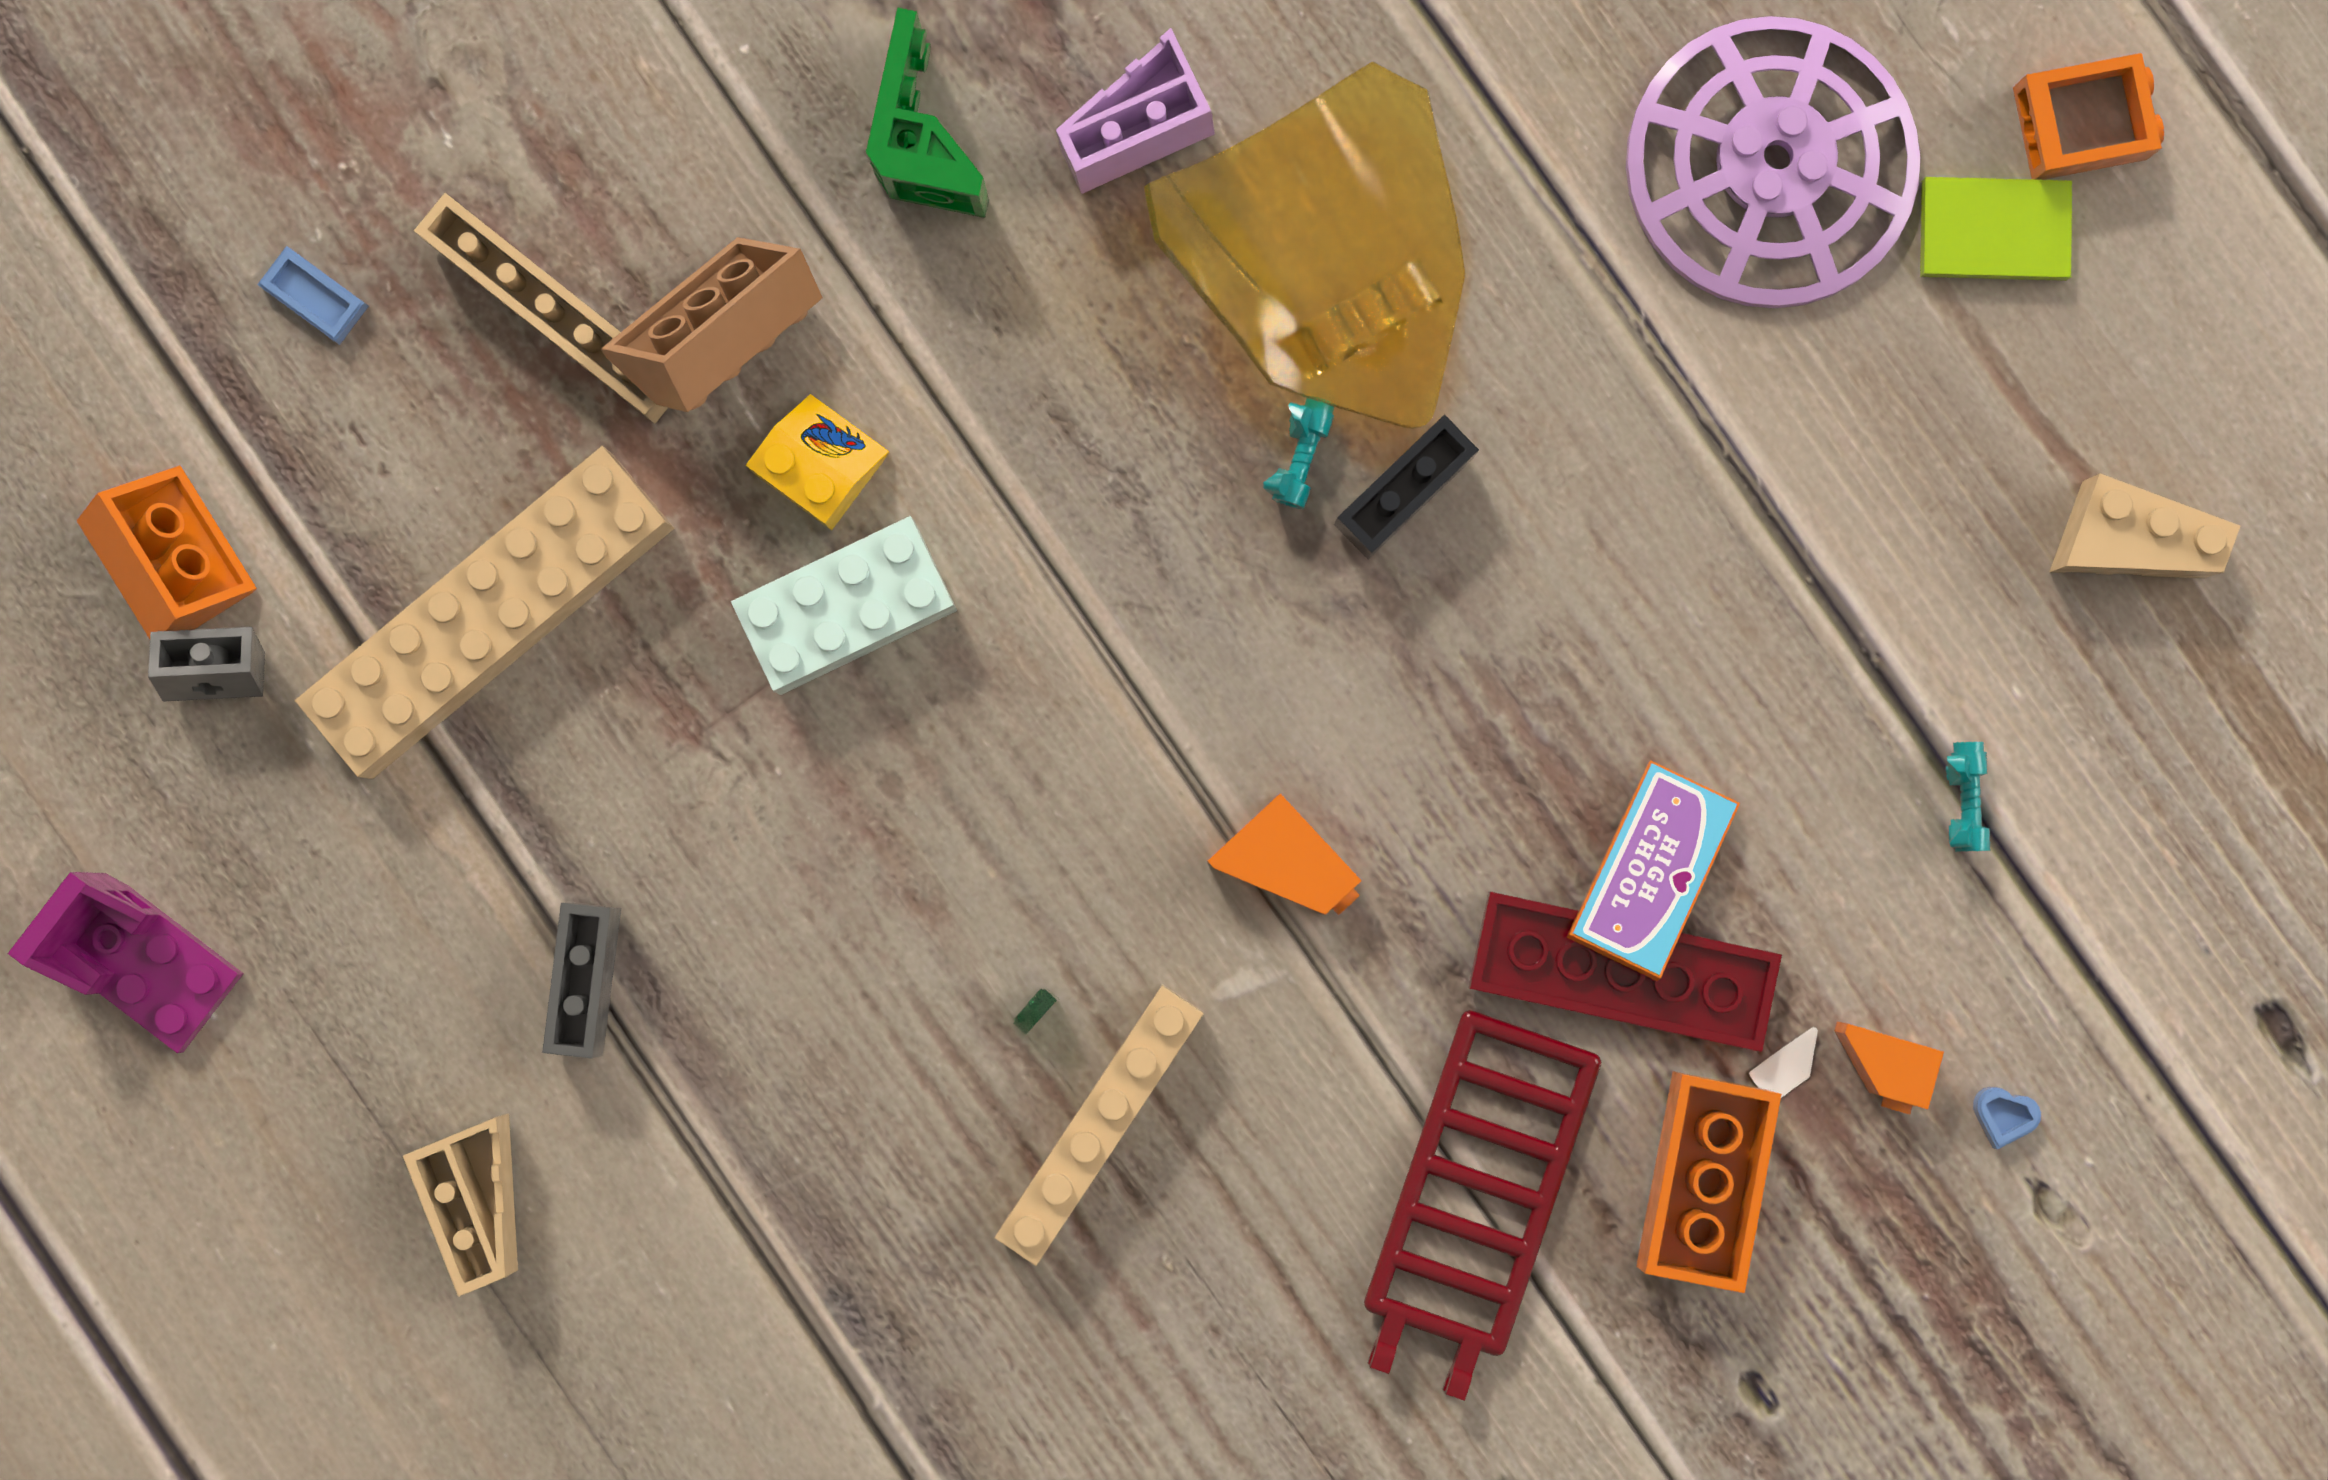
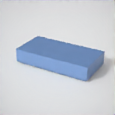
(313, 295)

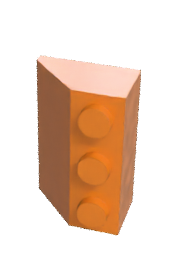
(165, 552)

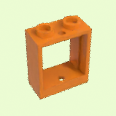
(2040, 126)

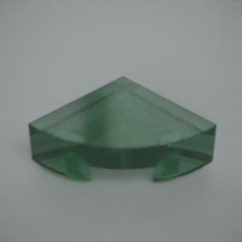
(1035, 1010)

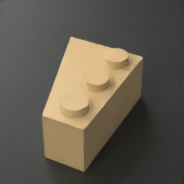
(2141, 533)
(470, 1202)

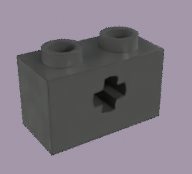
(206, 664)

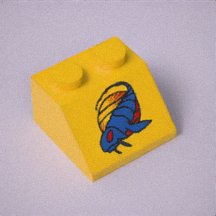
(817, 460)

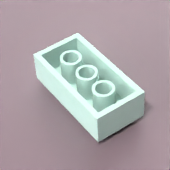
(843, 606)

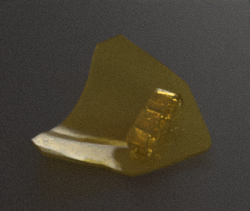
(1329, 247)

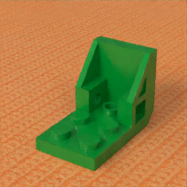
(935, 168)

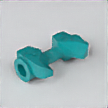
(1308, 425)
(1965, 769)

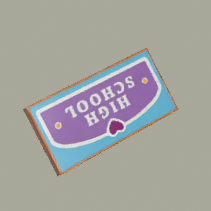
(1653, 870)

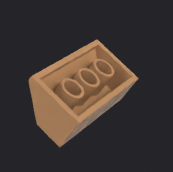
(715, 322)

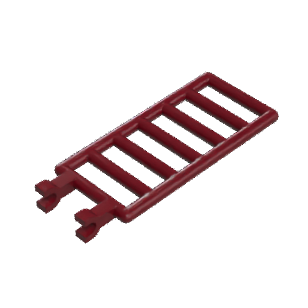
(1540, 1202)

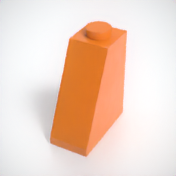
(1289, 860)

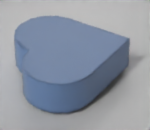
(2005, 1116)

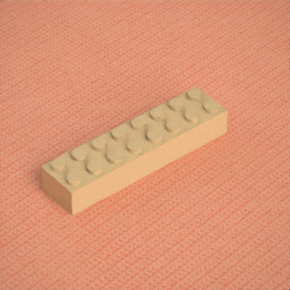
(484, 614)

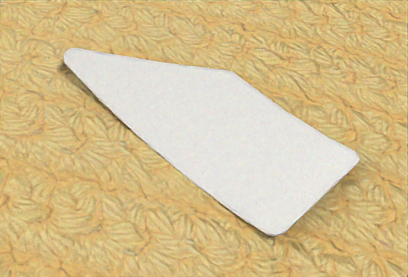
(1787, 1066)

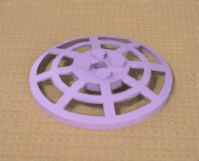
(1757, 185)

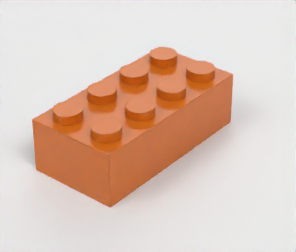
(1708, 1182)

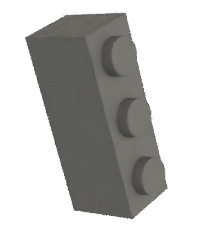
(581, 980)

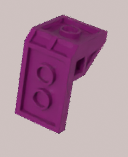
(121, 946)

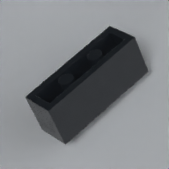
(1406, 487)

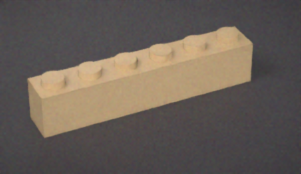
(530, 294)
(1099, 1125)

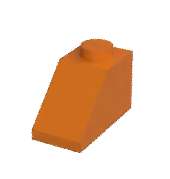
(1892, 1066)

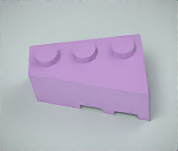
(1137, 119)

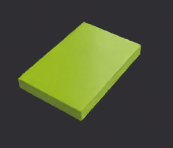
(1996, 228)

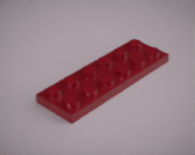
(1704, 993)

